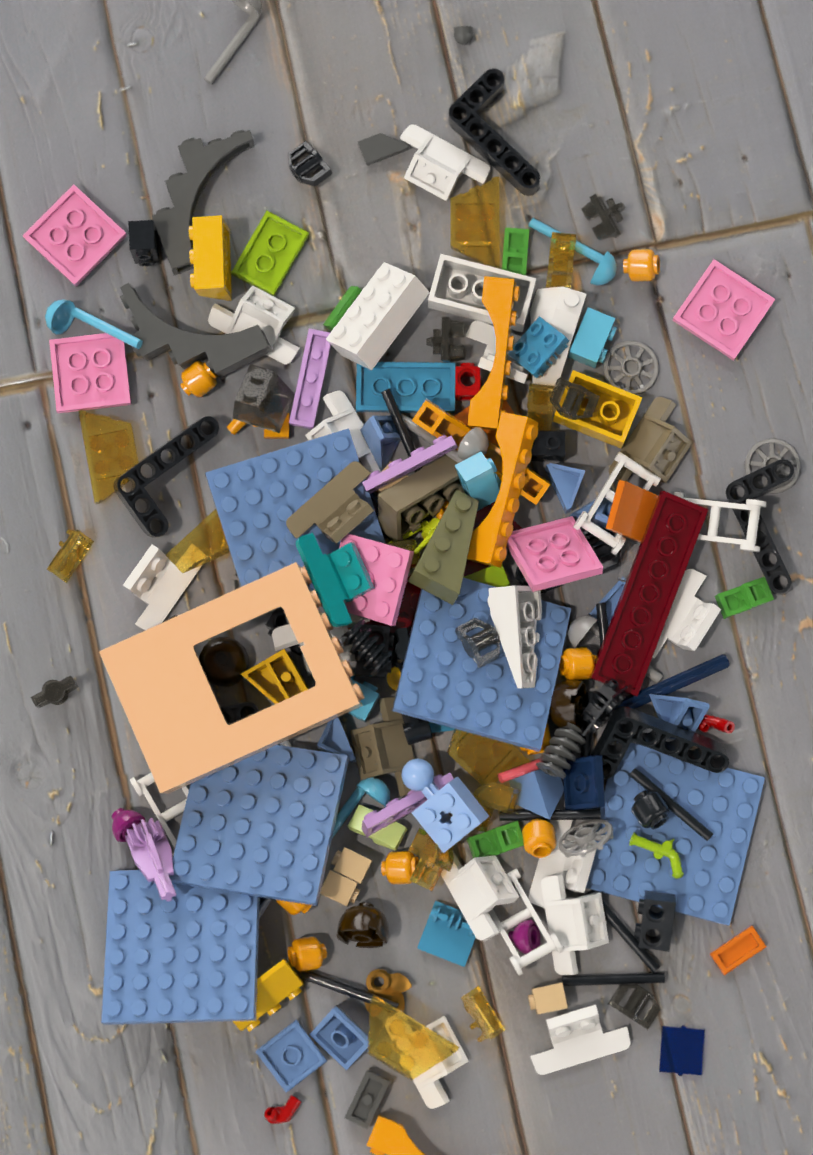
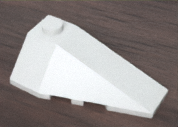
(562, 310)
(515, 619)

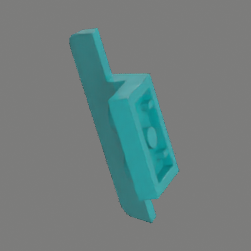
(335, 576)

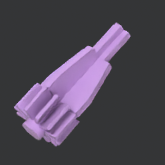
(152, 855)

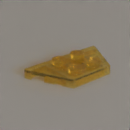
(476, 223)
(109, 451)
(484, 756)
(403, 1041)

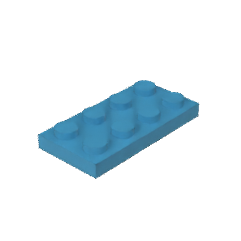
(409, 385)

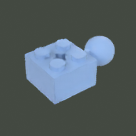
(451, 798)

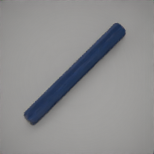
(678, 681)

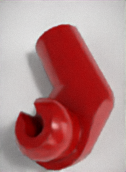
(716, 723)
(283, 1113)

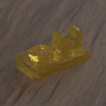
(70, 555)
(480, 1010)

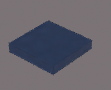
(584, 784)

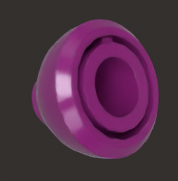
(122, 821)
(525, 936)

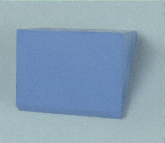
(340, 1037)

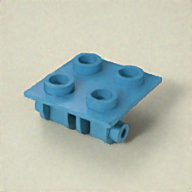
(538, 346)
(447, 934)

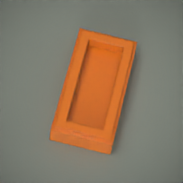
(737, 950)

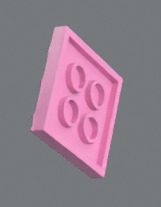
(74, 235)
(723, 309)
(89, 372)
(553, 554)
(388, 571)

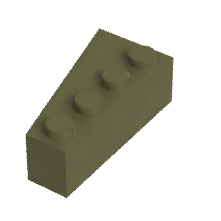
(445, 556)

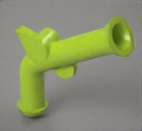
(660, 850)

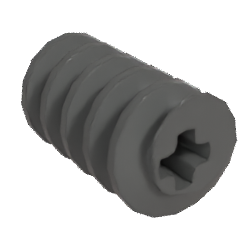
(560, 750)

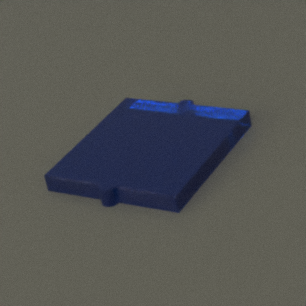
(681, 1050)

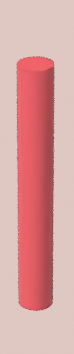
(518, 771)

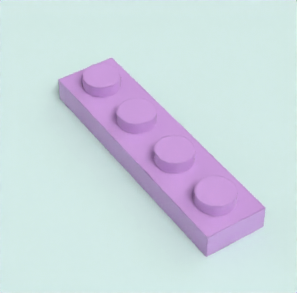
(310, 379)
(418, 458)
(398, 808)

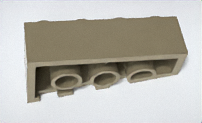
(416, 497)

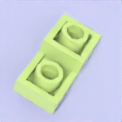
(388, 837)

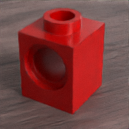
(463, 392)

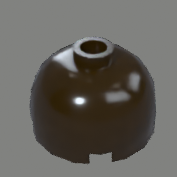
(224, 661)
(568, 703)
(363, 925)

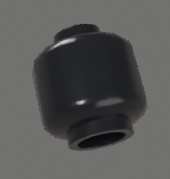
(650, 810)

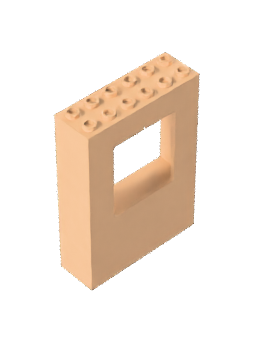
(174, 703)

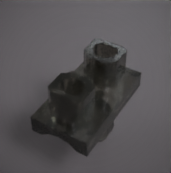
(597, 207)
(445, 339)

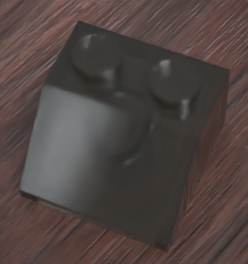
(263, 399)

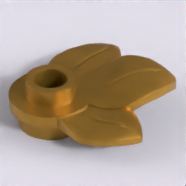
(392, 988)

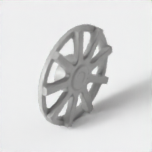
(631, 367)
(772, 458)
(584, 837)

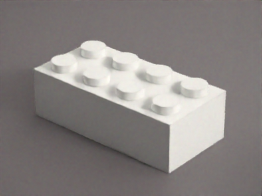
(459, 290)
(377, 315)

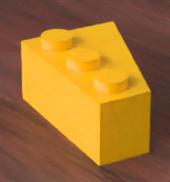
(277, 677)

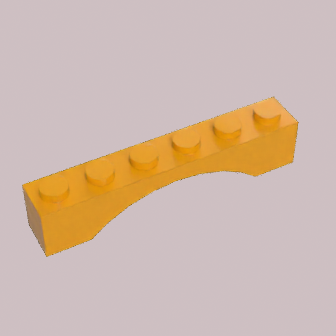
(499, 300)
(441, 423)
(490, 538)
(391, 1139)

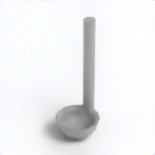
(254, 9)
(472, 443)
(583, 625)

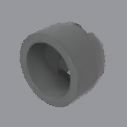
(463, 34)

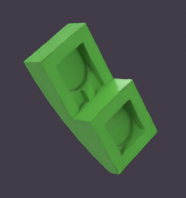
(515, 250)
(744, 597)
(496, 840)

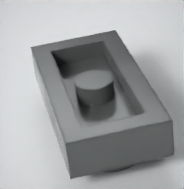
(367, 1099)

